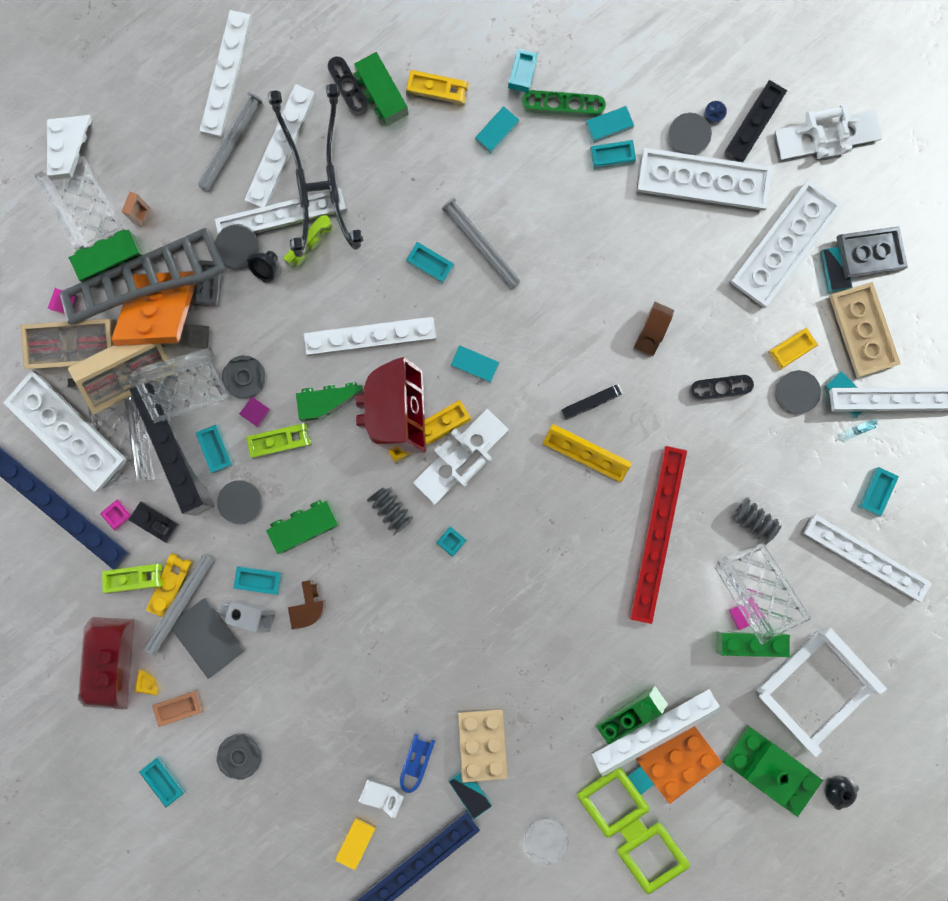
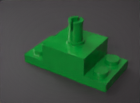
(772, 771)

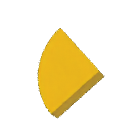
(146, 683)

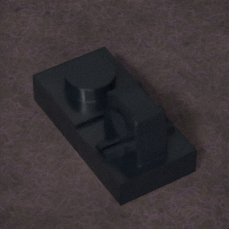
(154, 522)

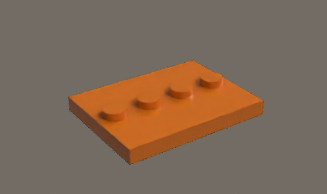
(155, 317)

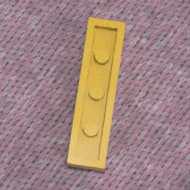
(439, 426)
(587, 453)

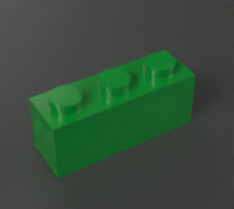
(380, 89)
(105, 255)
(302, 526)
(746, 644)

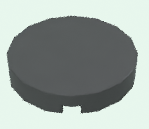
(689, 134)
(236, 245)
(244, 377)
(798, 392)
(239, 502)
(239, 756)

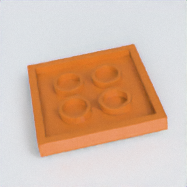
(679, 763)

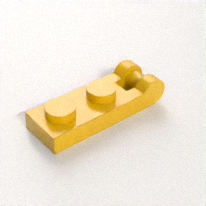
(437, 87)
(172, 583)

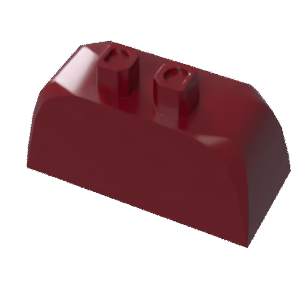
(394, 407)
(106, 663)

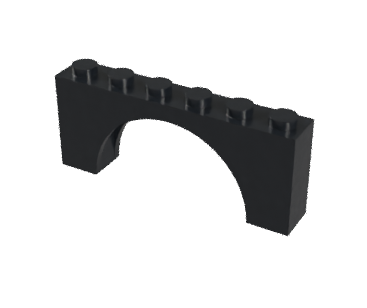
(188, 490)

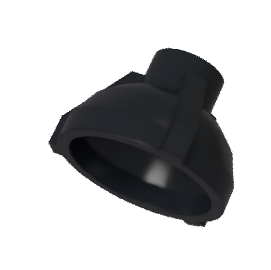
(263, 265)
(836, 787)

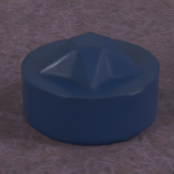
(715, 112)

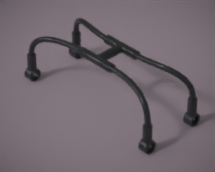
(298, 244)

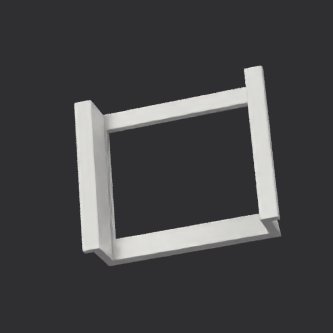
(845, 654)

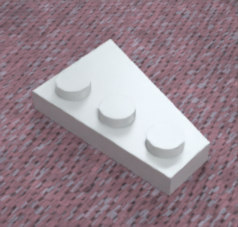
(64, 143)

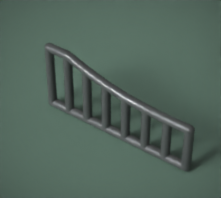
(155, 287)

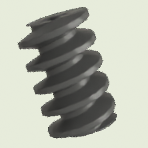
(390, 509)
(757, 520)

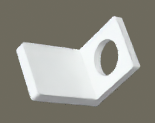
(381, 796)

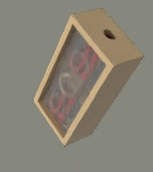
(64, 344)
(104, 375)

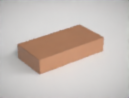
(135, 209)
(177, 708)

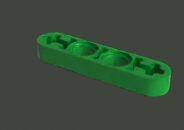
(563, 107)

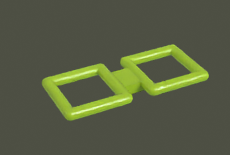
(633, 831)

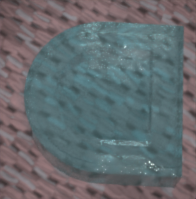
(864, 427)

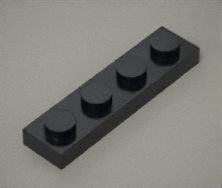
(755, 121)

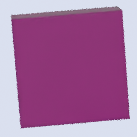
(254, 412)

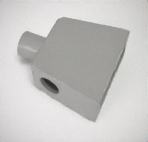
(247, 616)

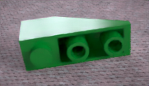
(322, 403)
(632, 715)

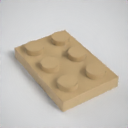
(482, 745)

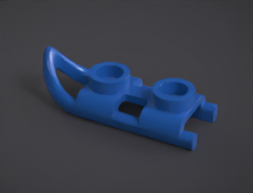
(413, 768)

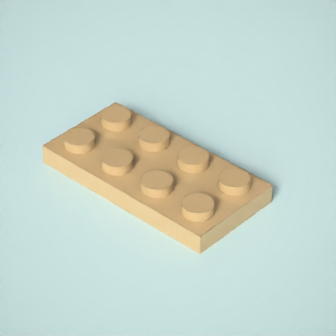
(864, 329)

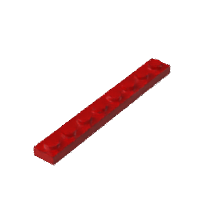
(658, 535)

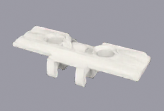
(831, 140)
(456, 452)

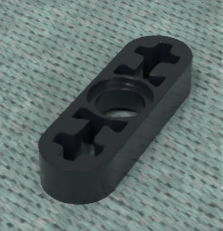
(345, 94)
(715, 395)
(591, 402)

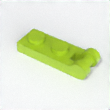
(320, 226)
(277, 440)
(131, 579)

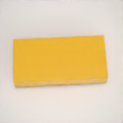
(793, 348)
(355, 843)

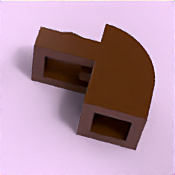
(654, 328)
(311, 611)

